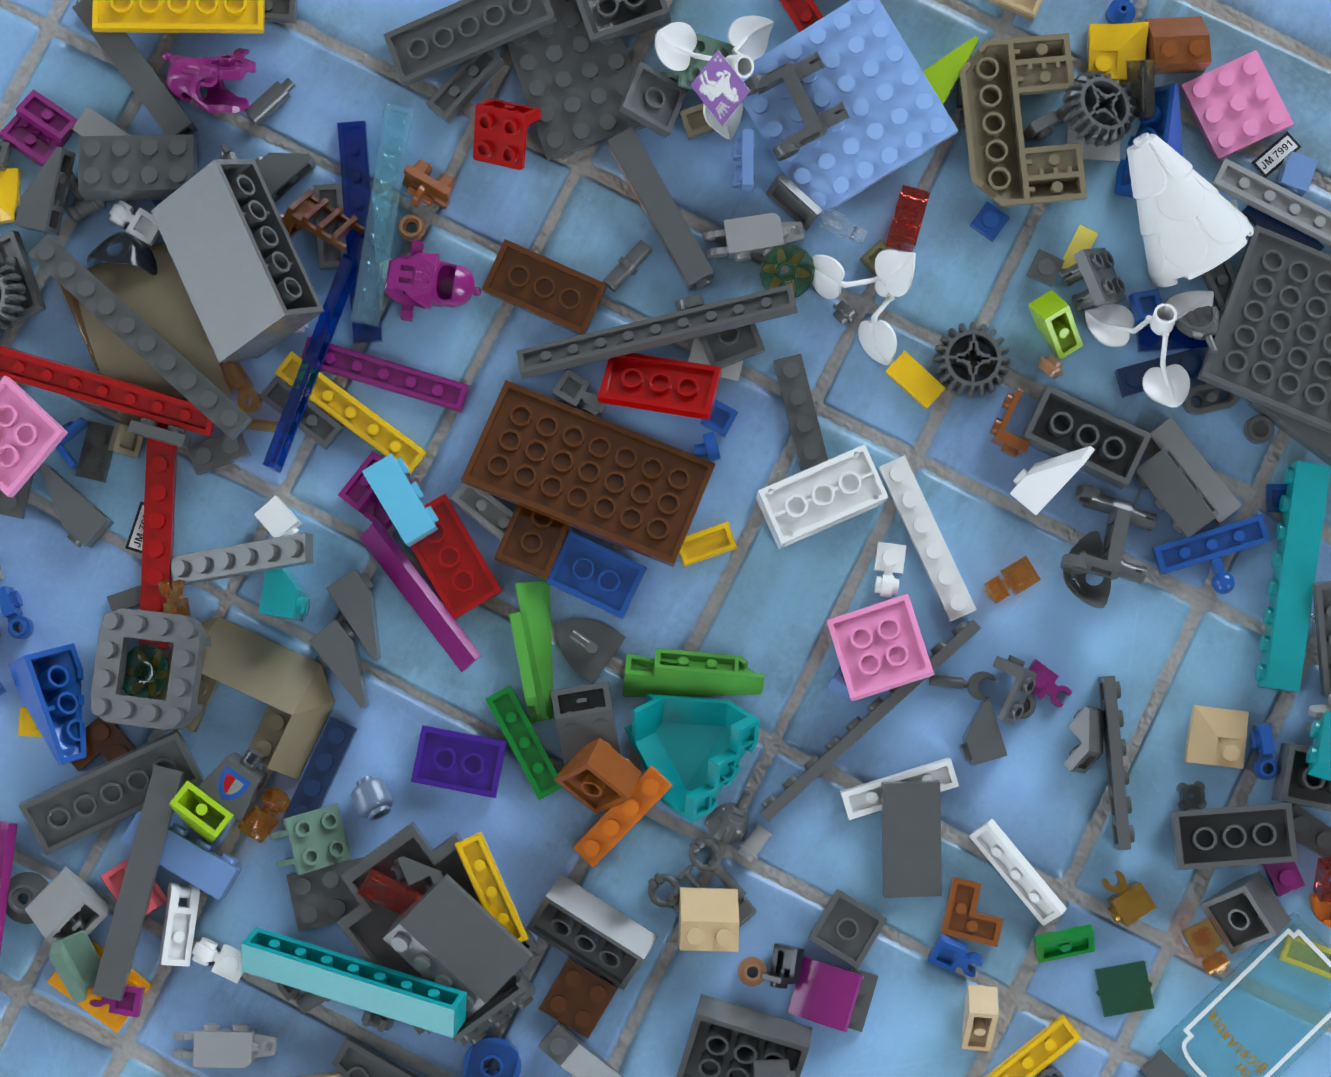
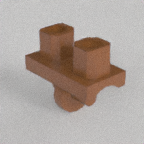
(425, 188)

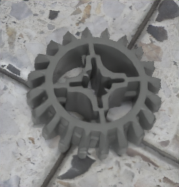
(1107, 123)
(9, 296)
(983, 360)

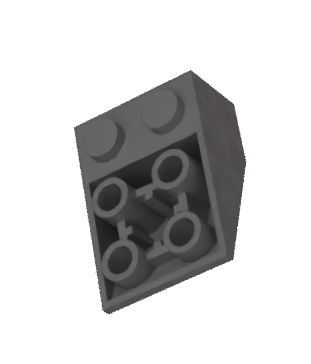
(584, 716)

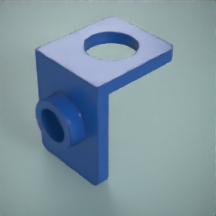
(73, 429)

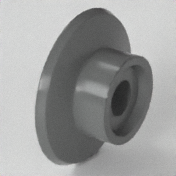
(27, 883)

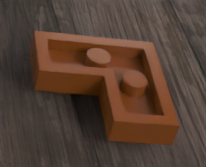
(961, 918)

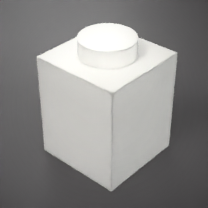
(278, 518)

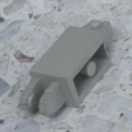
(753, 236)
(225, 1046)

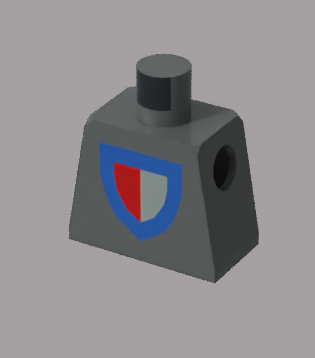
(236, 782)

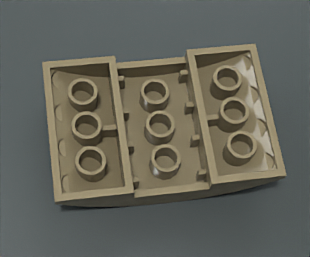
(167, 309)

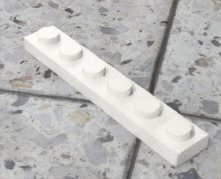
(927, 538)

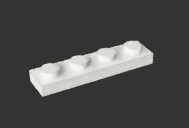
(867, 797)
(1017, 872)

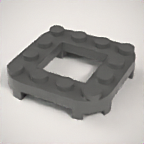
(184, 677)

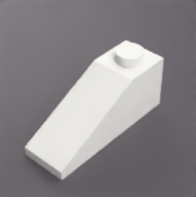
(1047, 477)

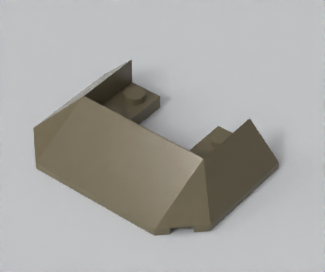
(994, 128)
(275, 675)

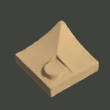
(1216, 737)

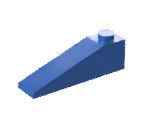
(1165, 125)
(52, 694)

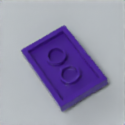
(459, 761)

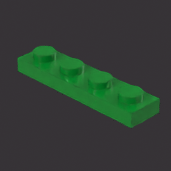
(524, 741)

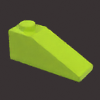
(945, 72)

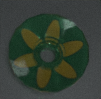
(800, 269)
(138, 664)

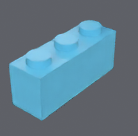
(401, 499)

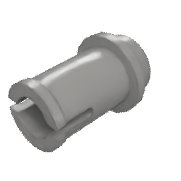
(754, 843)

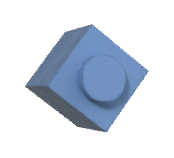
(1296, 173)

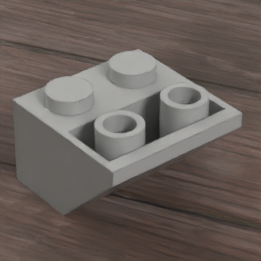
(67, 907)

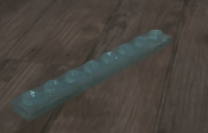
(381, 215)

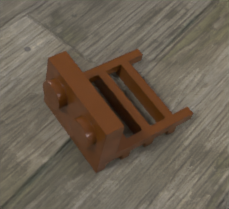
(307, 208)

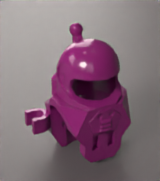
(189, 72)
(427, 282)

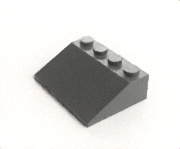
(622, 17)
(457, 943)
(730, 1037)

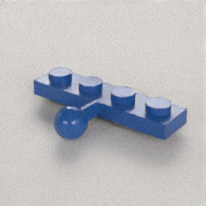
(1211, 546)

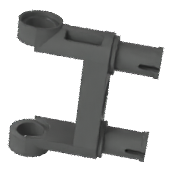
(815, 123)
(1120, 516)

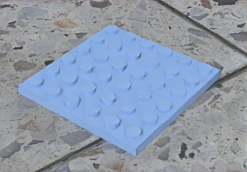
(882, 89)

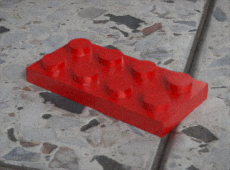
(660, 385)
(455, 562)

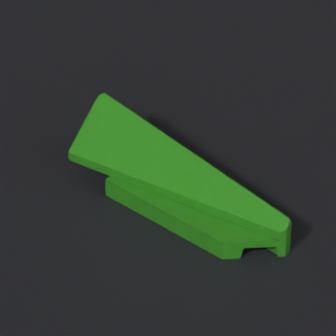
(534, 647)
(689, 675)

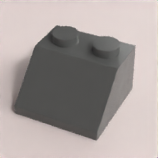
(1246, 912)

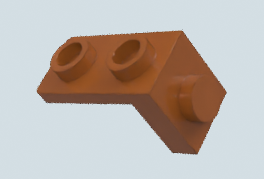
(1010, 443)

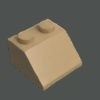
(708, 919)

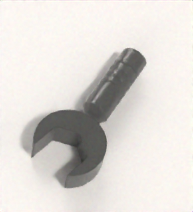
(960, 683)

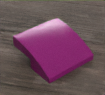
(38, 128)
(362, 497)
(825, 994)

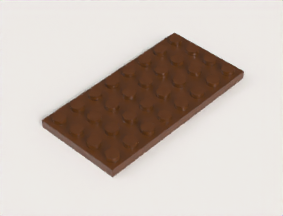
(588, 473)

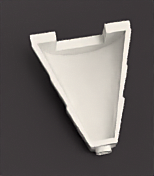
(1181, 214)

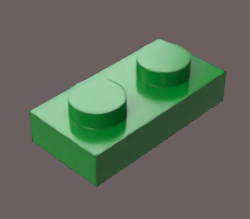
(1064, 943)

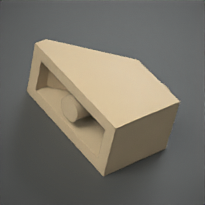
(979, 1017)

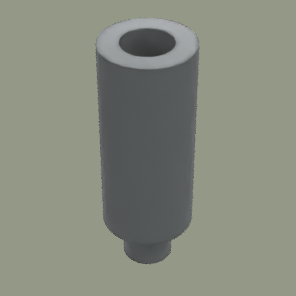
(269, 101)

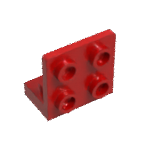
(502, 132)

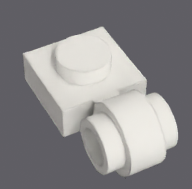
(139, 225)
(890, 561)
(227, 962)

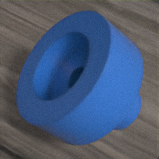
(1120, 12)
(709, 447)

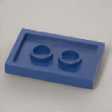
(596, 575)

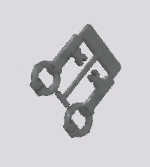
(746, 909)

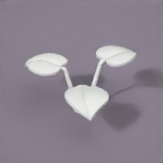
(746, 34)
(893, 278)
(1112, 327)

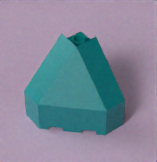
(693, 747)

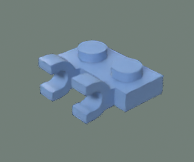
(745, 150)

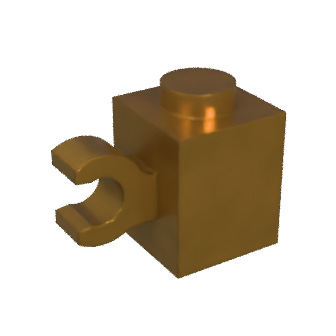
(1129, 902)

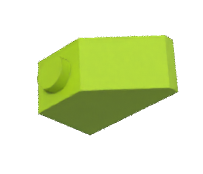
(1056, 324)
(200, 812)

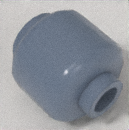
(372, 798)

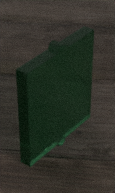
(1124, 988)

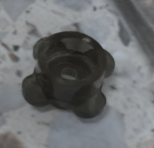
(1199, 795)

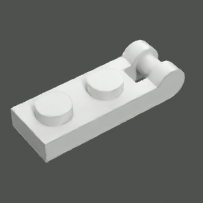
(179, 925)

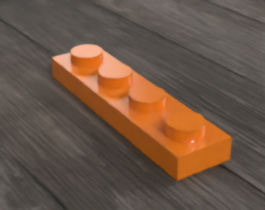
(622, 817)

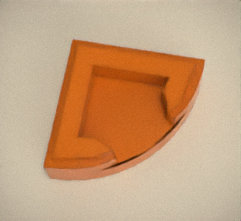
(1321, 910)

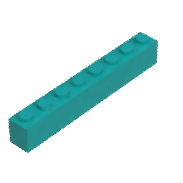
(1293, 576)
(354, 982)

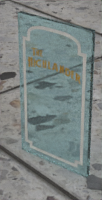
(1260, 1012)

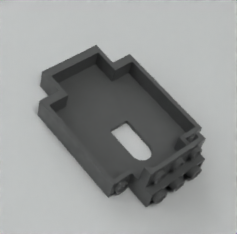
(370, 922)

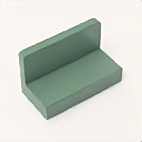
(75, 964)

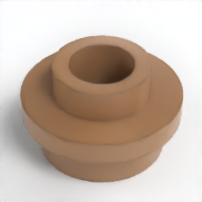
(410, 219)
(1050, 366)
(751, 962)

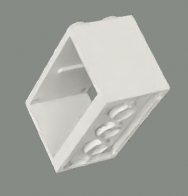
(821, 496)

